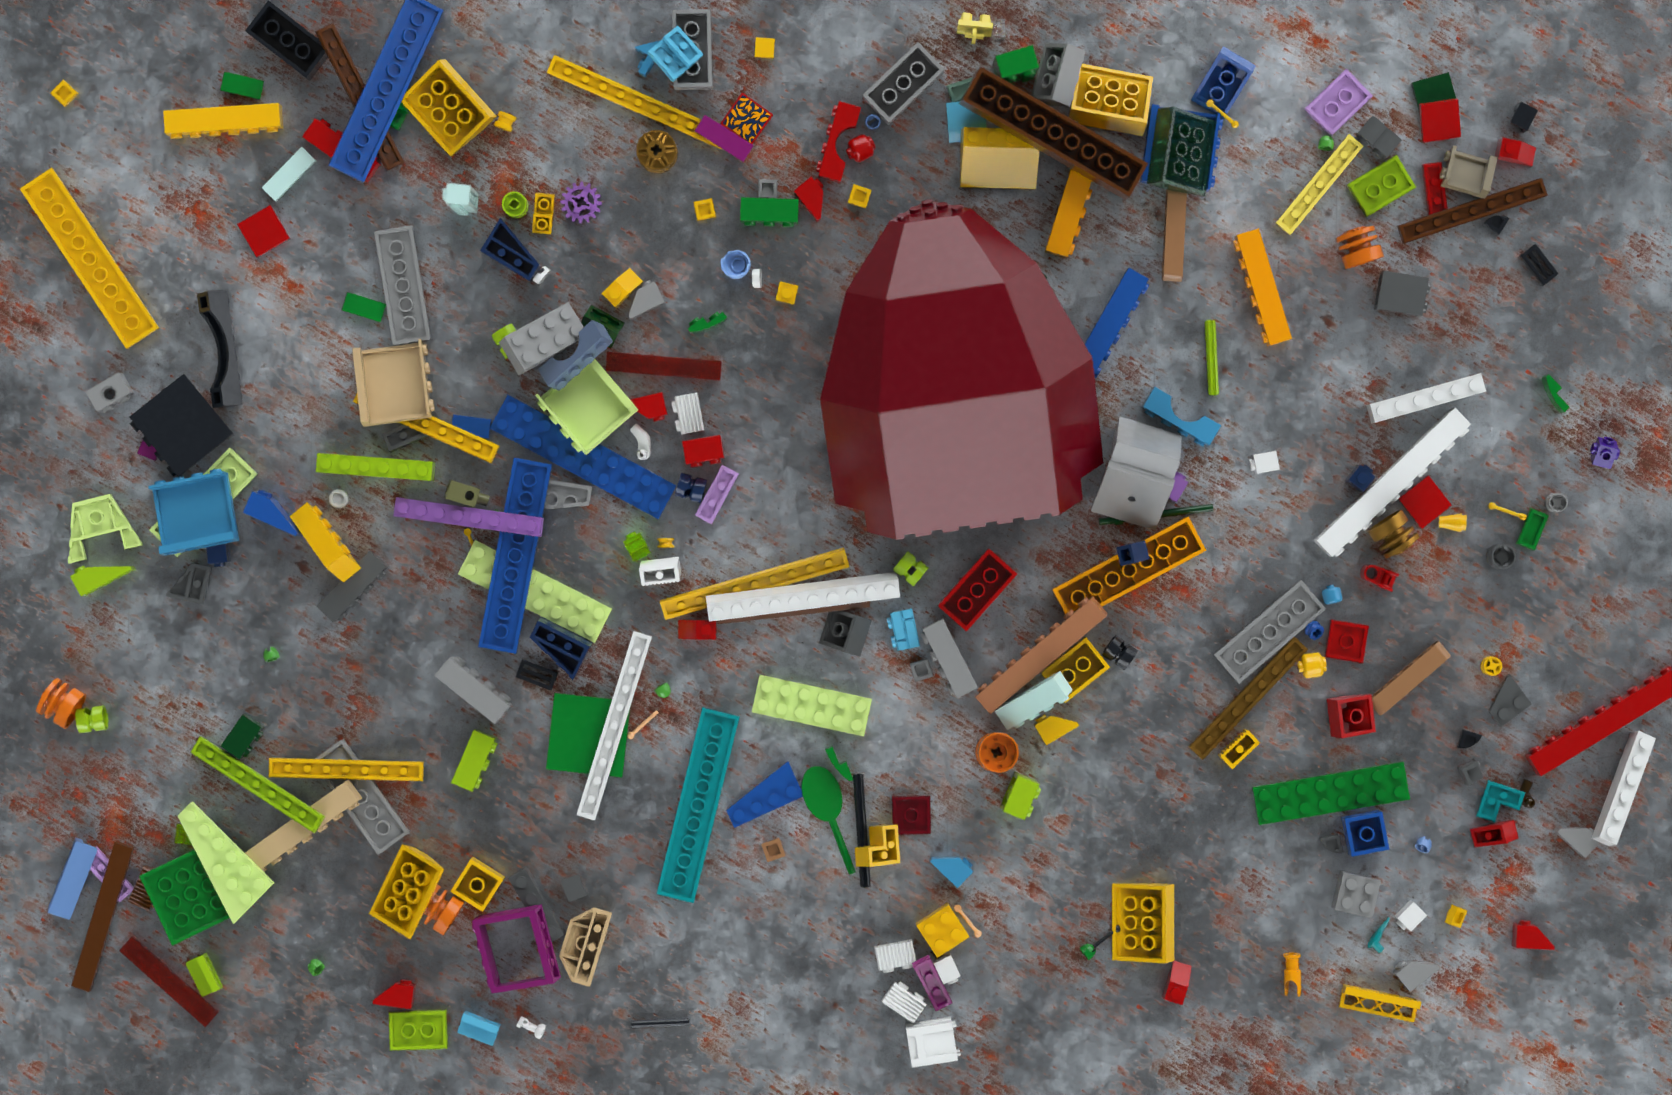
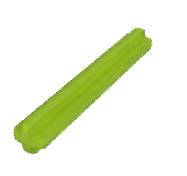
(1211, 357)

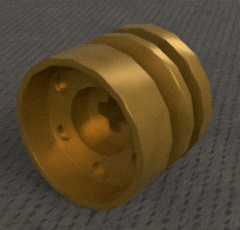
(663, 160)
(1393, 533)

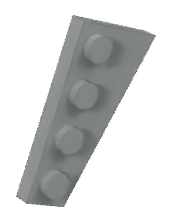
(567, 495)

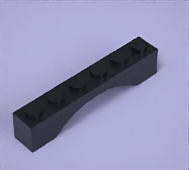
(226, 385)

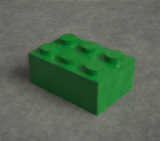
(1016, 65)

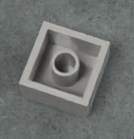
(1356, 894)

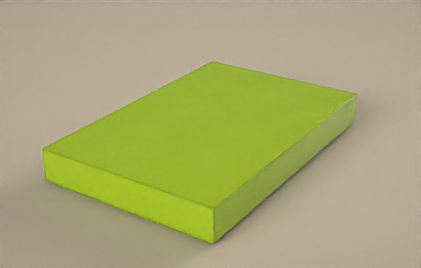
(1381, 186)
(418, 1030)

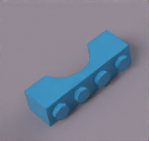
(1159, 404)

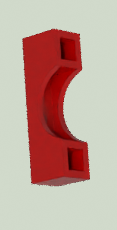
(845, 118)

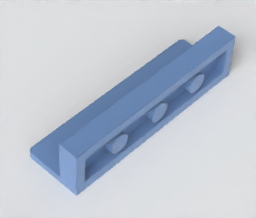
(72, 879)

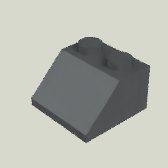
(845, 632)

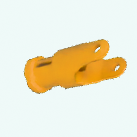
(1292, 971)

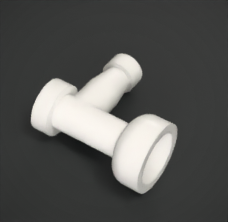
(538, 1030)

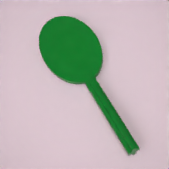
(824, 801)

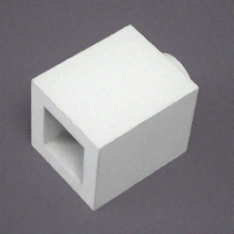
(1264, 462)
(1409, 916)
(947, 969)

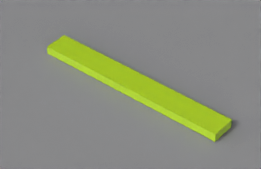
(257, 784)

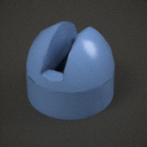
(874, 125)
(1423, 845)

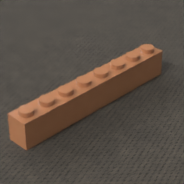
(1041, 655)

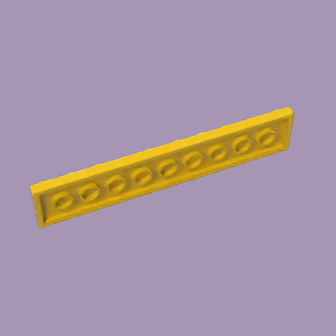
(89, 258)

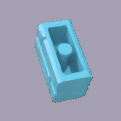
(904, 629)

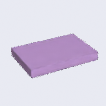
(1338, 102)

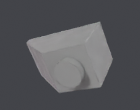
(646, 299)
(1578, 839)
(1414, 973)

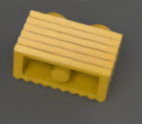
(1238, 748)

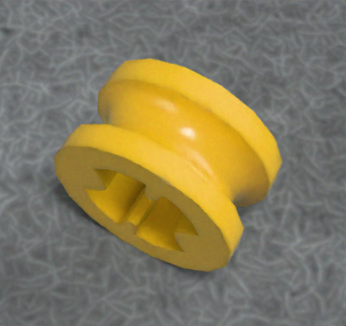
(665, 543)

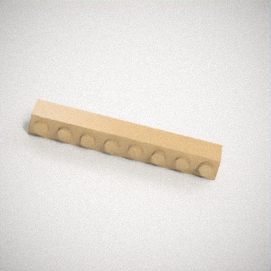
(292, 833)

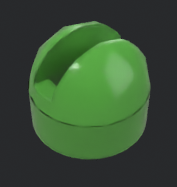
(1326, 143)
(271, 655)
(663, 690)
(315, 967)

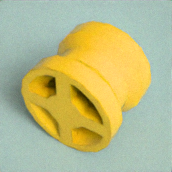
(505, 121)
(1494, 667)

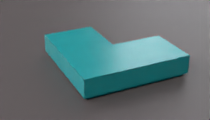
(1497, 795)

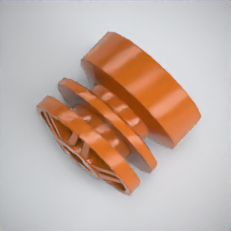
(1359, 246)
(59, 702)
(1006, 746)
(442, 911)

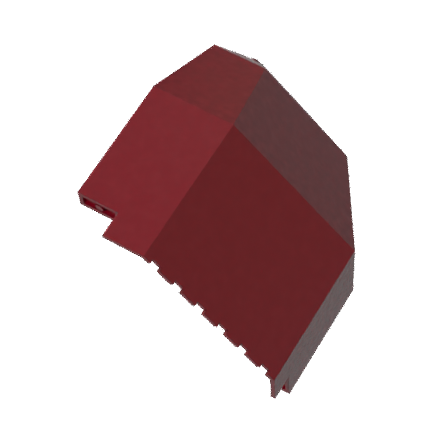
(956, 383)

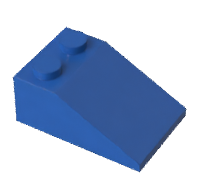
(1224, 81)
(267, 509)

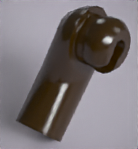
(1528, 801)

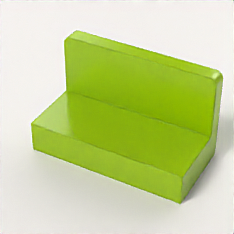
(204, 974)

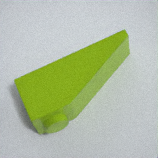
(93, 578)

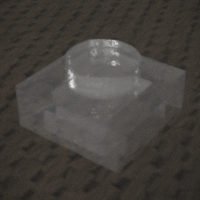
(999, 30)

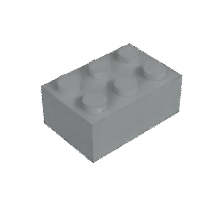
(1058, 74)

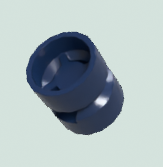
(691, 487)

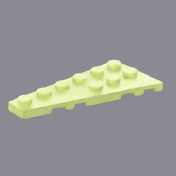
(231, 871)

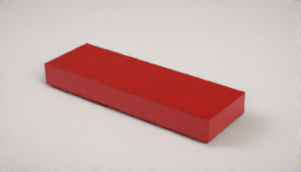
(1434, 192)

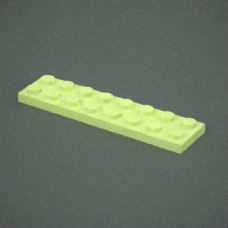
(545, 595)

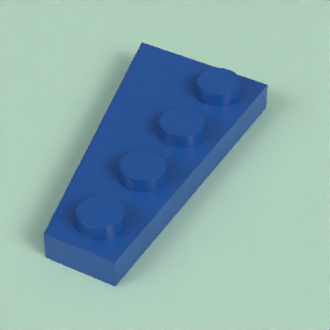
(767, 796)

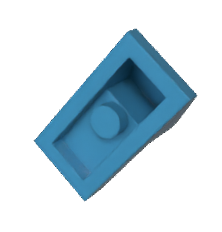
(645, 64)

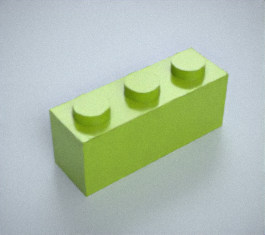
(474, 760)

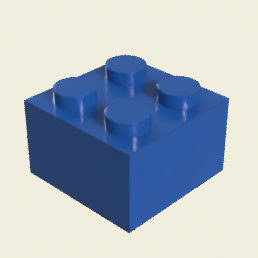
(1365, 833)

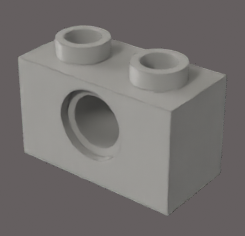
(99, 397)

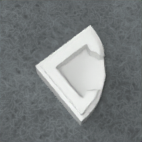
(539, 277)

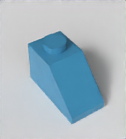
(953, 868)

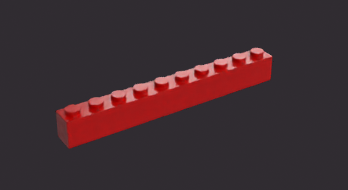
(1601, 723)

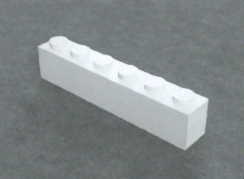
(1426, 398)
(1623, 788)

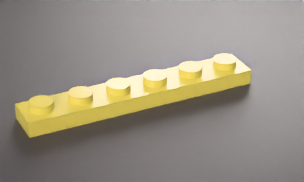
(1319, 184)

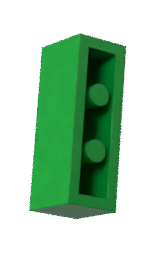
(769, 211)

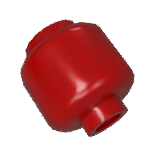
(860, 148)

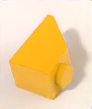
(622, 288)
(1053, 727)

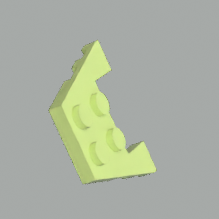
(96, 518)

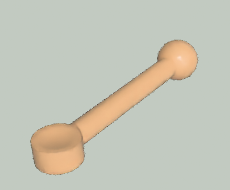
(630, 735)
(957, 908)

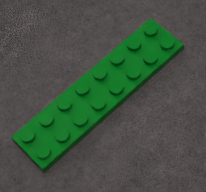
(1331, 793)

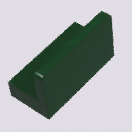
(610, 323)

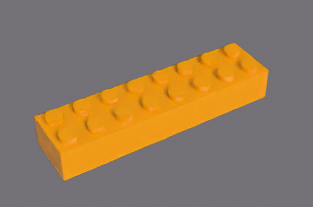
(1110, 580)

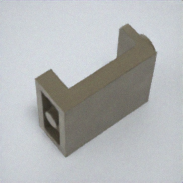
(1468, 173)

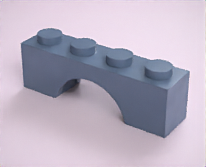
(592, 341)

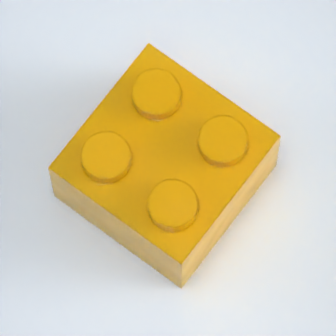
(477, 884)
(942, 930)

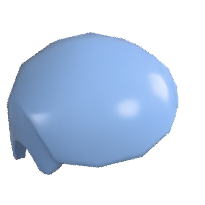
(735, 264)

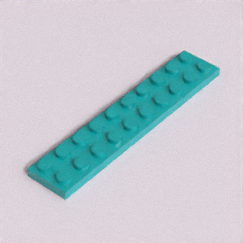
(698, 805)

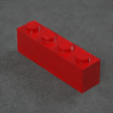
(326, 140)

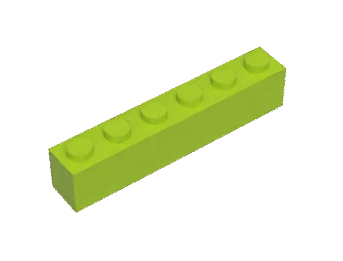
(375, 467)

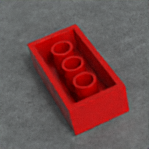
(977, 589)

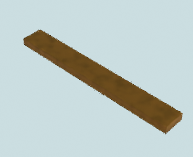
(1248, 698)

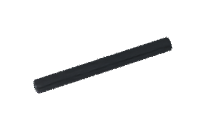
(861, 825)

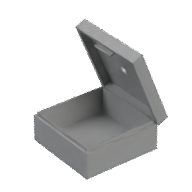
(1142, 467)

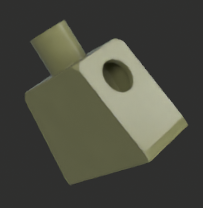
(456, 492)

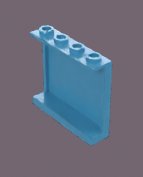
(195, 512)

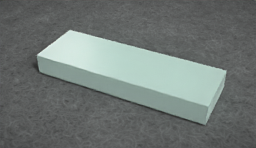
(289, 174)

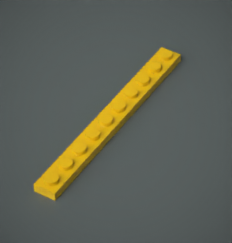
(626, 97)
(768, 578)

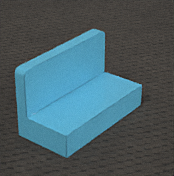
(478, 1028)

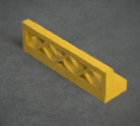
(1379, 996)

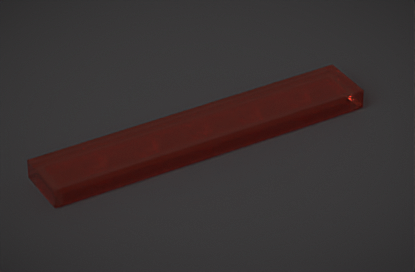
(663, 366)
(169, 981)

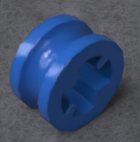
(1314, 630)

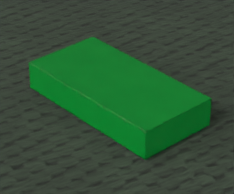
(1532, 529)

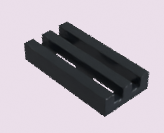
(1523, 256)
(552, 680)

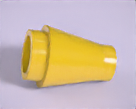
(1453, 522)

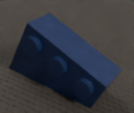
(510, 252)
(561, 645)

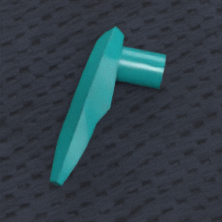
(1374, 940)

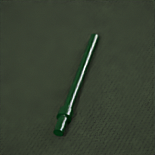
(1166, 513)

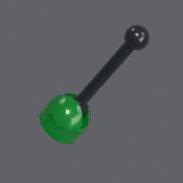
(1089, 949)

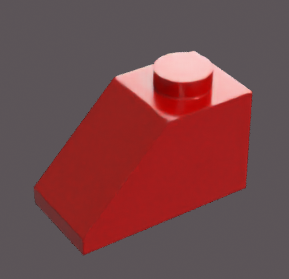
(1515, 151)
(811, 196)
(651, 406)
(697, 629)
(1494, 833)
(1529, 937)
(1177, 982)
(398, 995)

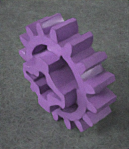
(578, 210)

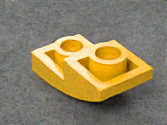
(543, 213)

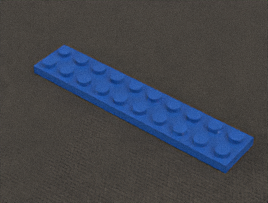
(385, 88)
(598, 467)
(514, 559)

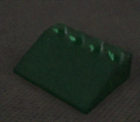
(1181, 151)

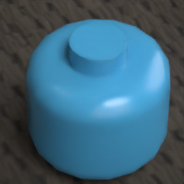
(1332, 594)

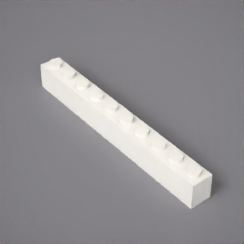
(1392, 482)
(802, 596)

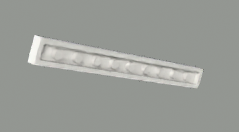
(614, 725)

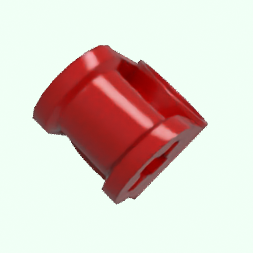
(1382, 577)

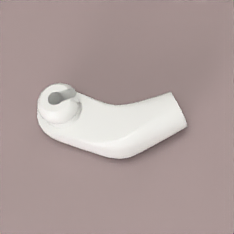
(643, 440)

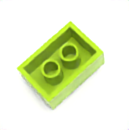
(1020, 796)

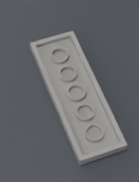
(402, 285)
(1269, 631)
(374, 814)

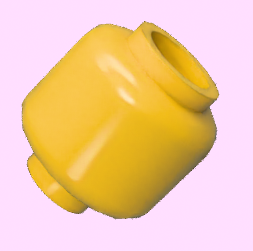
(1312, 665)

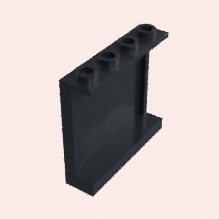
(180, 426)

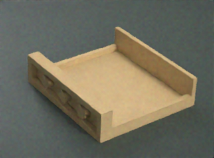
(393, 384)

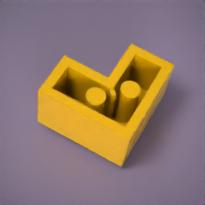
(882, 849)

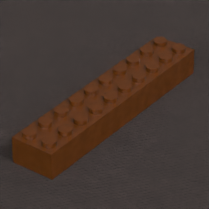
(1053, 133)

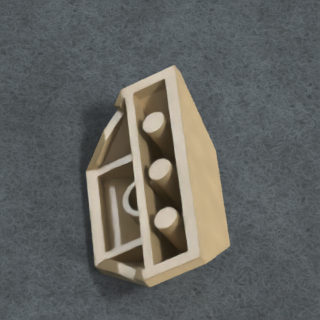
(584, 944)

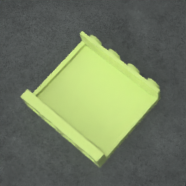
(588, 407)

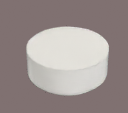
(757, 278)
(338, 498)

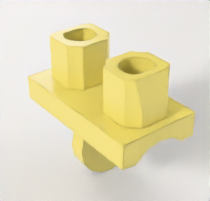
(974, 29)

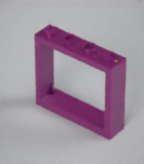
(543, 943)

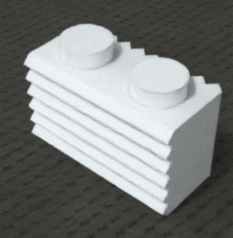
(688, 413)
(660, 571)
(895, 955)
(904, 1001)

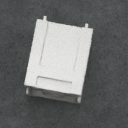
(932, 1042)

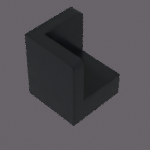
(1523, 116)

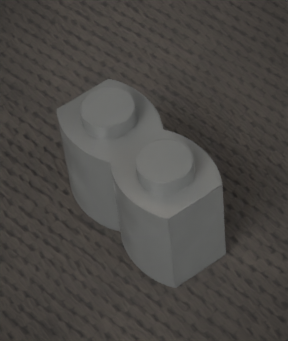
(1378, 137)

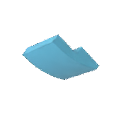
(675, 53)
(961, 117)

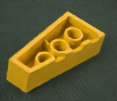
(325, 542)

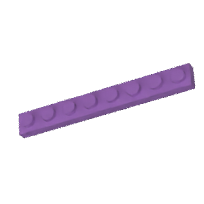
(468, 517)

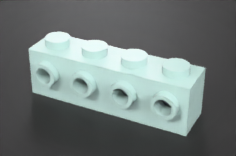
(461, 198)
(1033, 700)

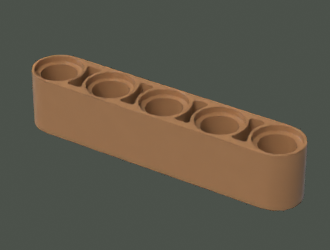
(1174, 236)
(1409, 677)

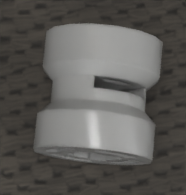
(1556, 502)

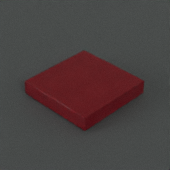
(912, 814)

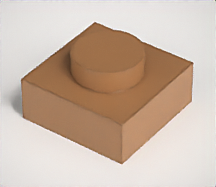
(773, 849)

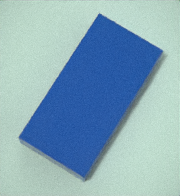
(474, 425)

